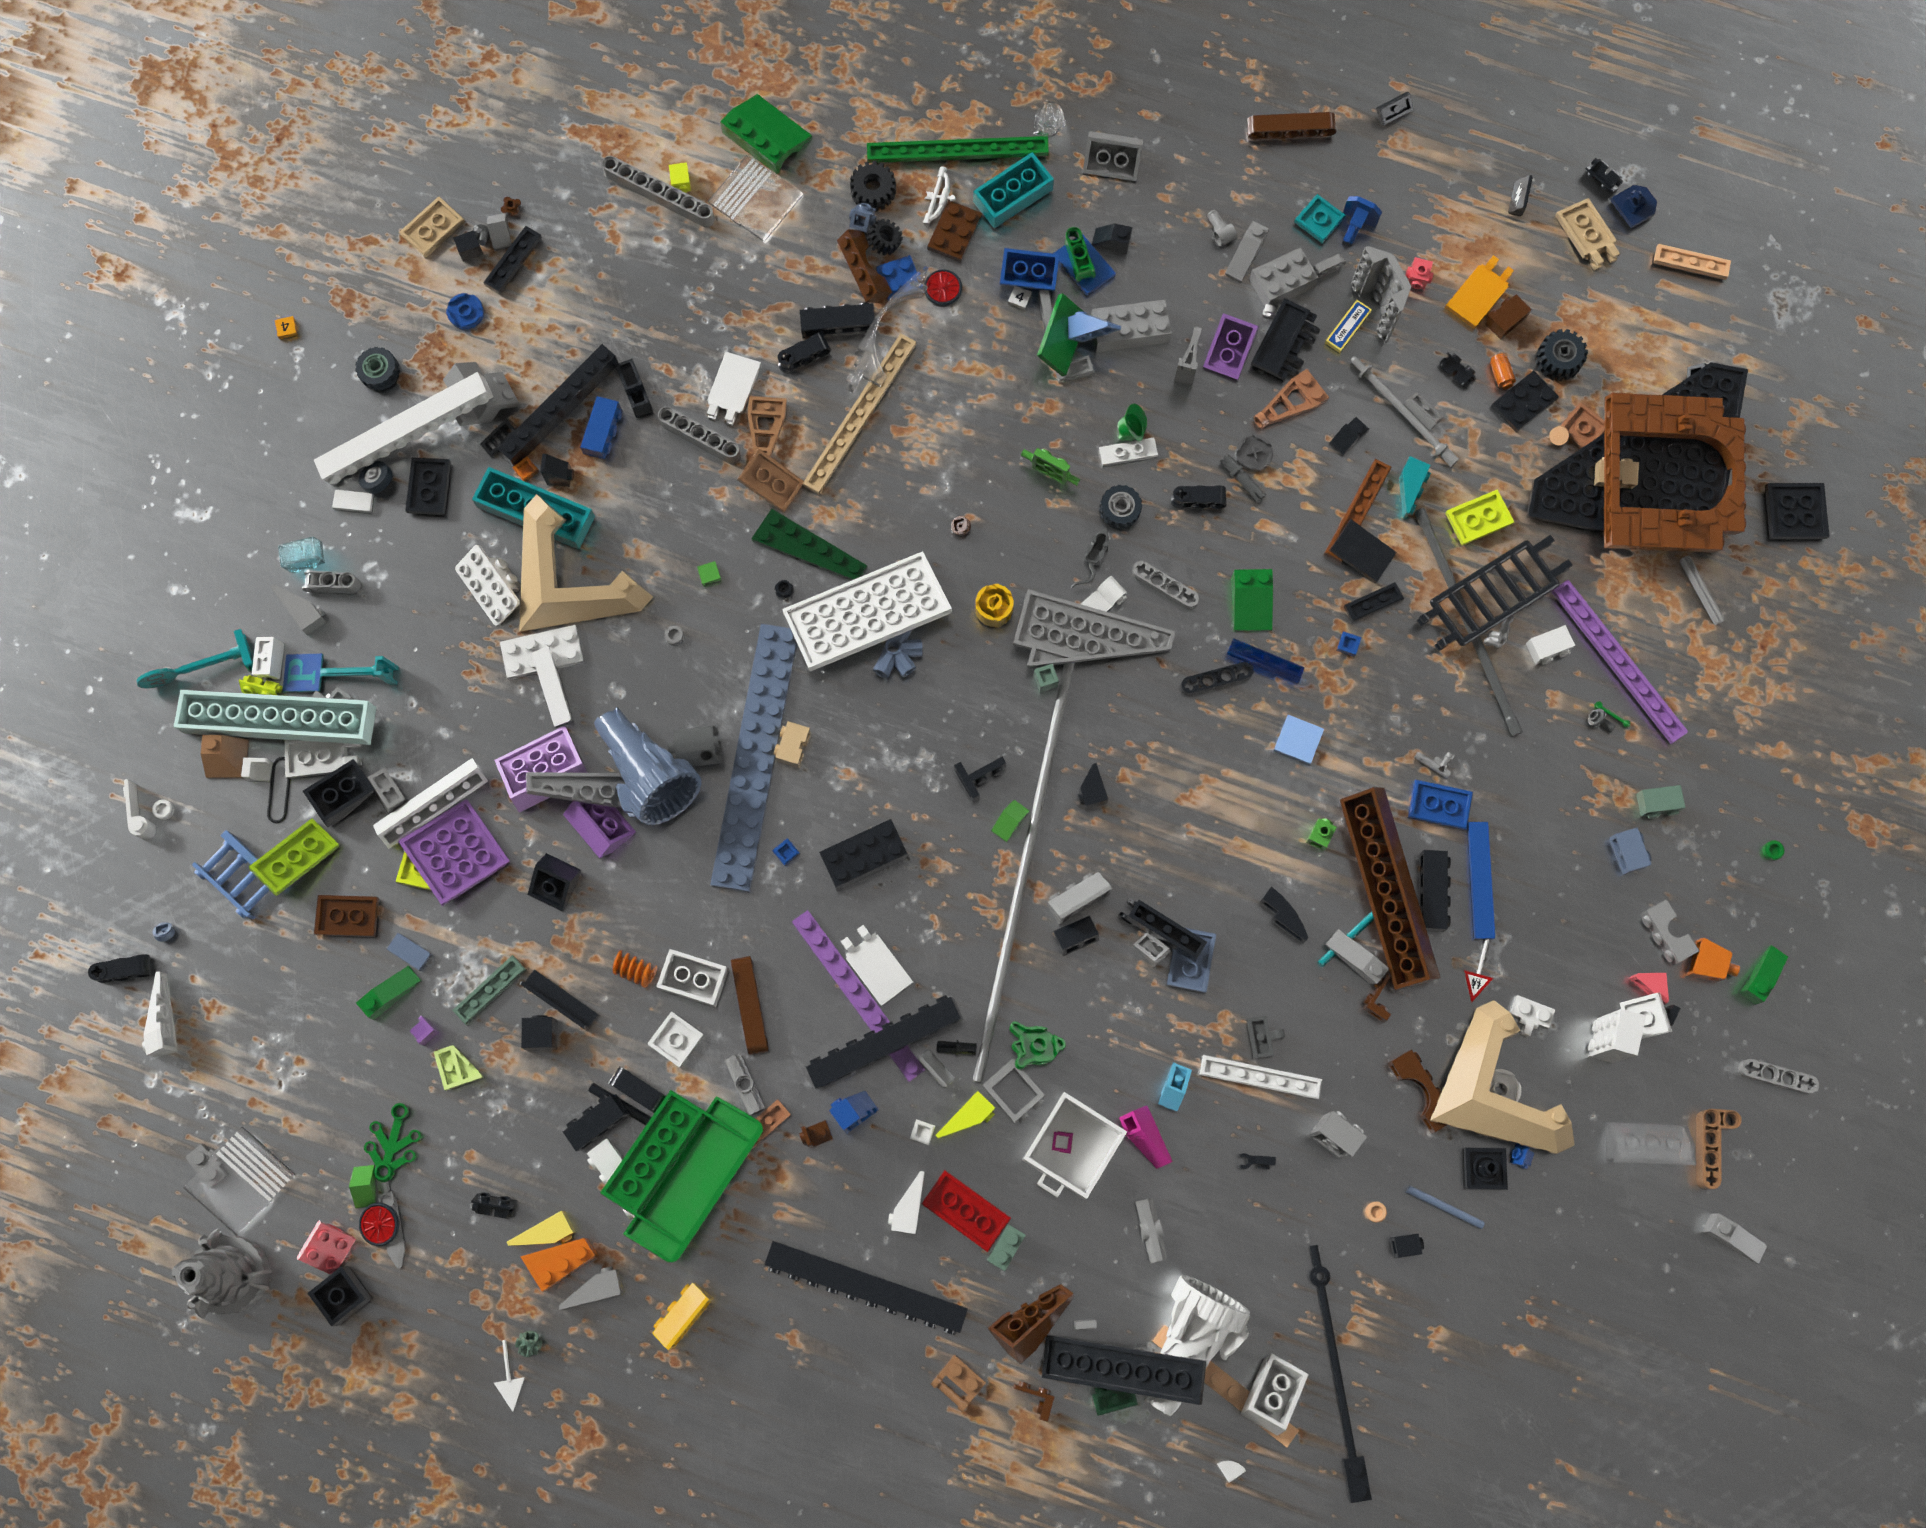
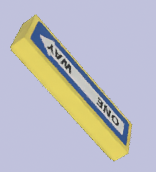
(1348, 326)

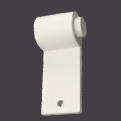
(1106, 595)
(137, 824)

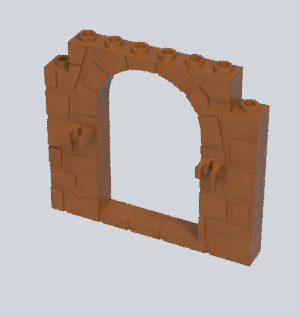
(1672, 418)

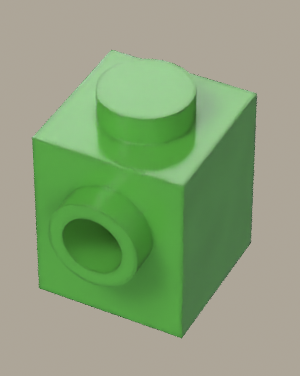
(1321, 834)

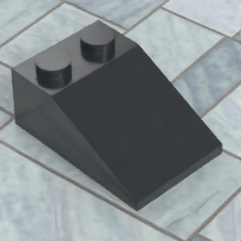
(339, 793)

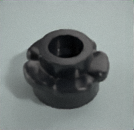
(784, 584)

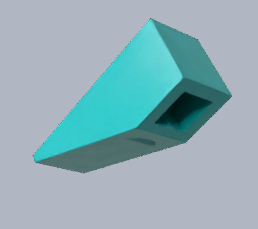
(1410, 483)

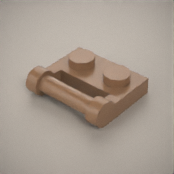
(963, 1377)

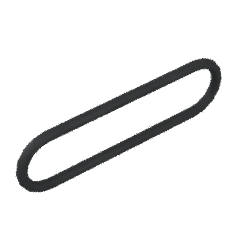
(270, 793)

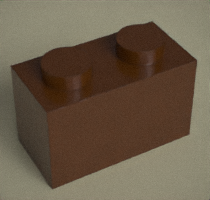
(1508, 316)

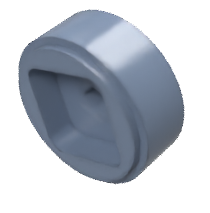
(163, 931)

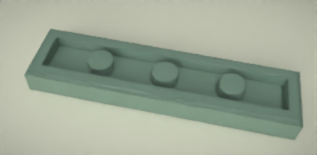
(489, 990)

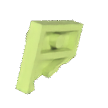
(455, 1068)

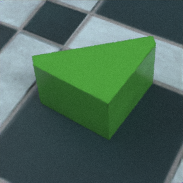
(1010, 820)
(363, 1186)

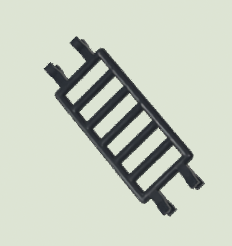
(1507, 611)

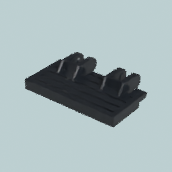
(1285, 337)

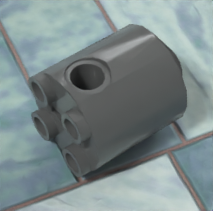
(697, 745)

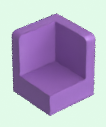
(424, 1031)

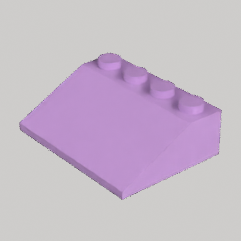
(546, 754)

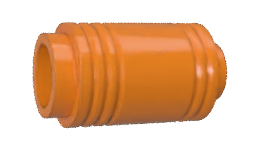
(1502, 371)

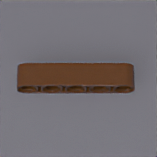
(1291, 125)
(749, 1005)

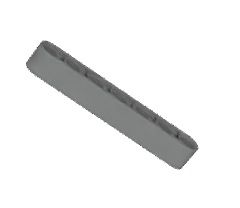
(662, 198)

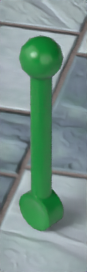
(1626, 723)

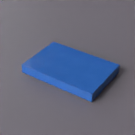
(1102, 268)
(1440, 804)

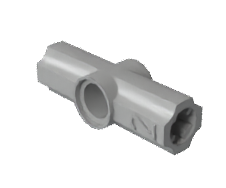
(751, 1095)
(1151, 1230)

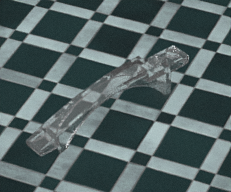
(867, 361)

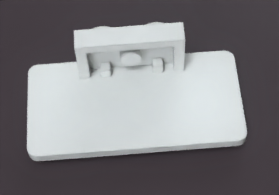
(490, 583)

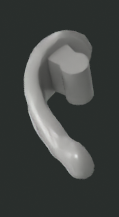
(1499, 638)

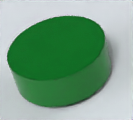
(1773, 850)

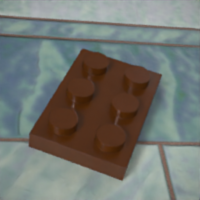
(954, 231)
(346, 916)

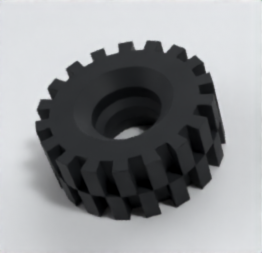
(873, 172)

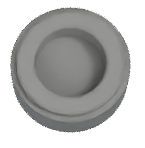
(674, 635)

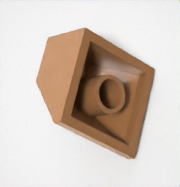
(223, 755)

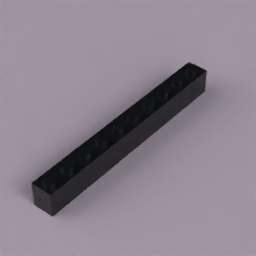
(866, 1287)

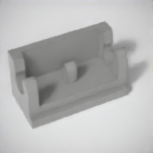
(386, 790)

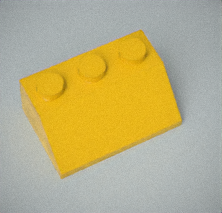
(681, 1315)

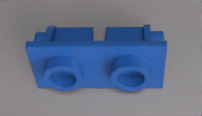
(1522, 1156)

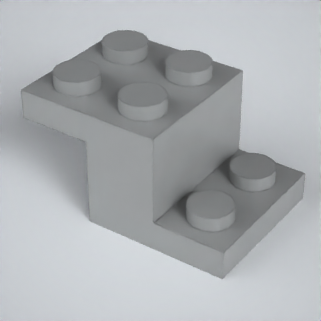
(502, 398)

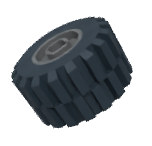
(1561, 355)

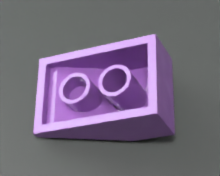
(1231, 346)

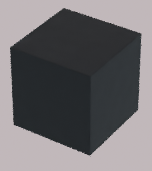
(539, 1033)

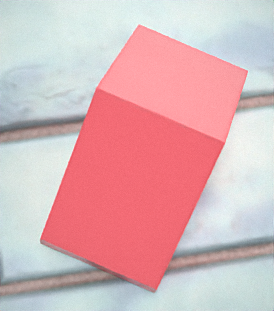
(1652, 983)

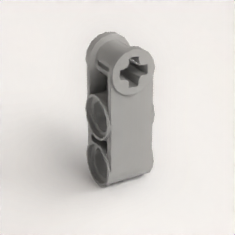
(318, 581)

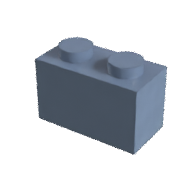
(1631, 850)

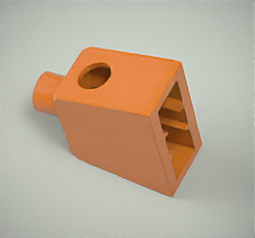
(1712, 962)

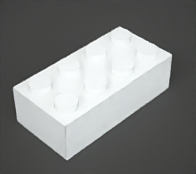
(1617, 1036)

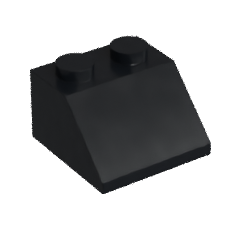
(553, 881)

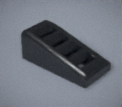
(496, 433)

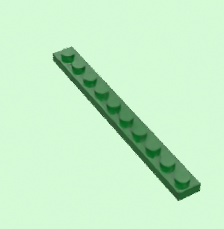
(957, 149)

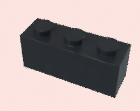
(595, 1122)

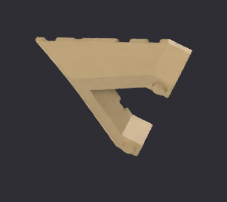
(541, 599)
(1471, 1106)

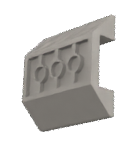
(1383, 275)

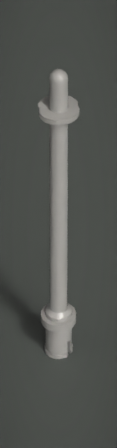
(1440, 448)

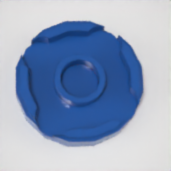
(465, 311)

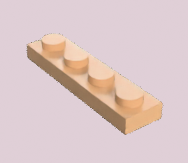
(1692, 261)

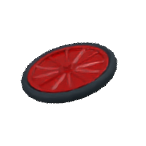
(943, 287)
(378, 1224)

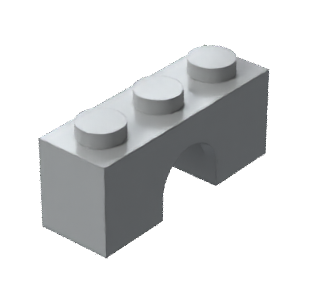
(1674, 948)

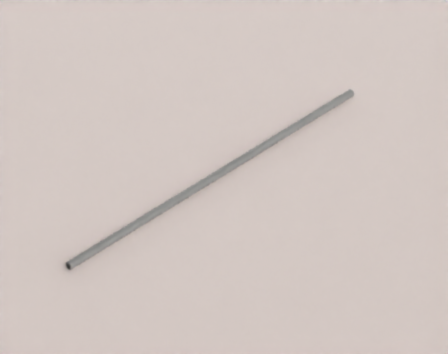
(1023, 874)

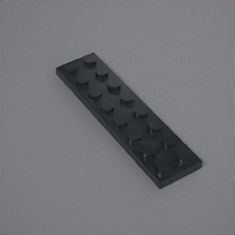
(1124, 1369)

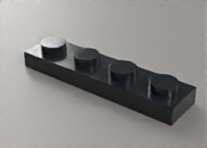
(512, 260)

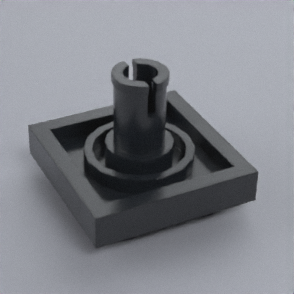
(1485, 1168)

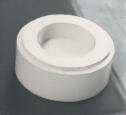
(163, 809)

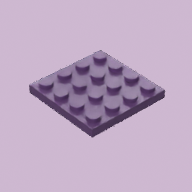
(454, 852)

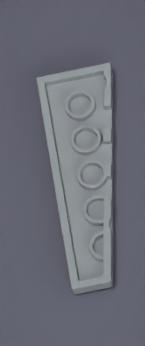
(579, 787)

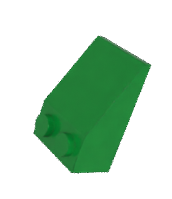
(1252, 599)

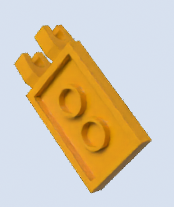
(1479, 293)

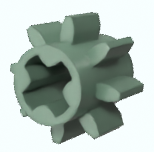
(528, 1343)

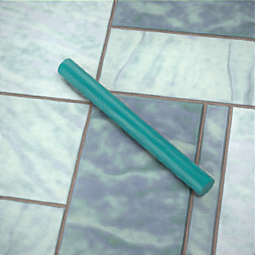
(1352, 934)

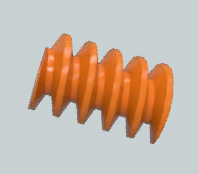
(633, 970)

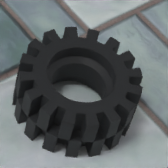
(890, 231)

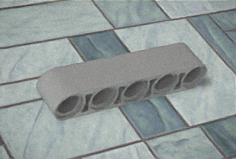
(703, 442)

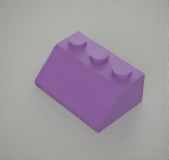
(599, 826)

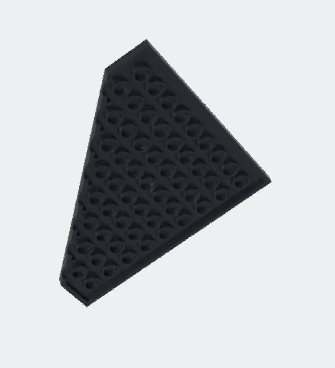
(1670, 472)

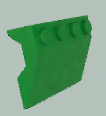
(764, 132)

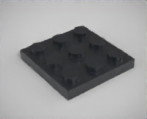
(1797, 511)

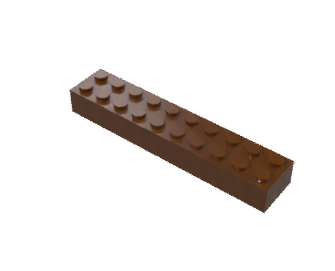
(1389, 888)

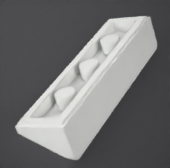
(552, 686)

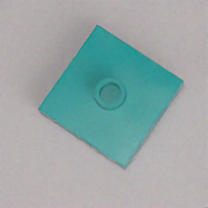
(1319, 218)

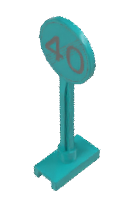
(166, 675)

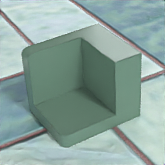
(1046, 678)

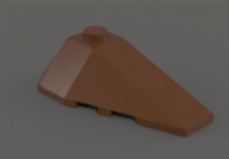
(1027, 1327)

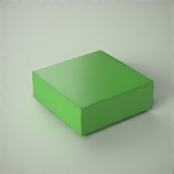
(709, 573)

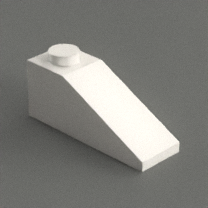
(907, 1210)

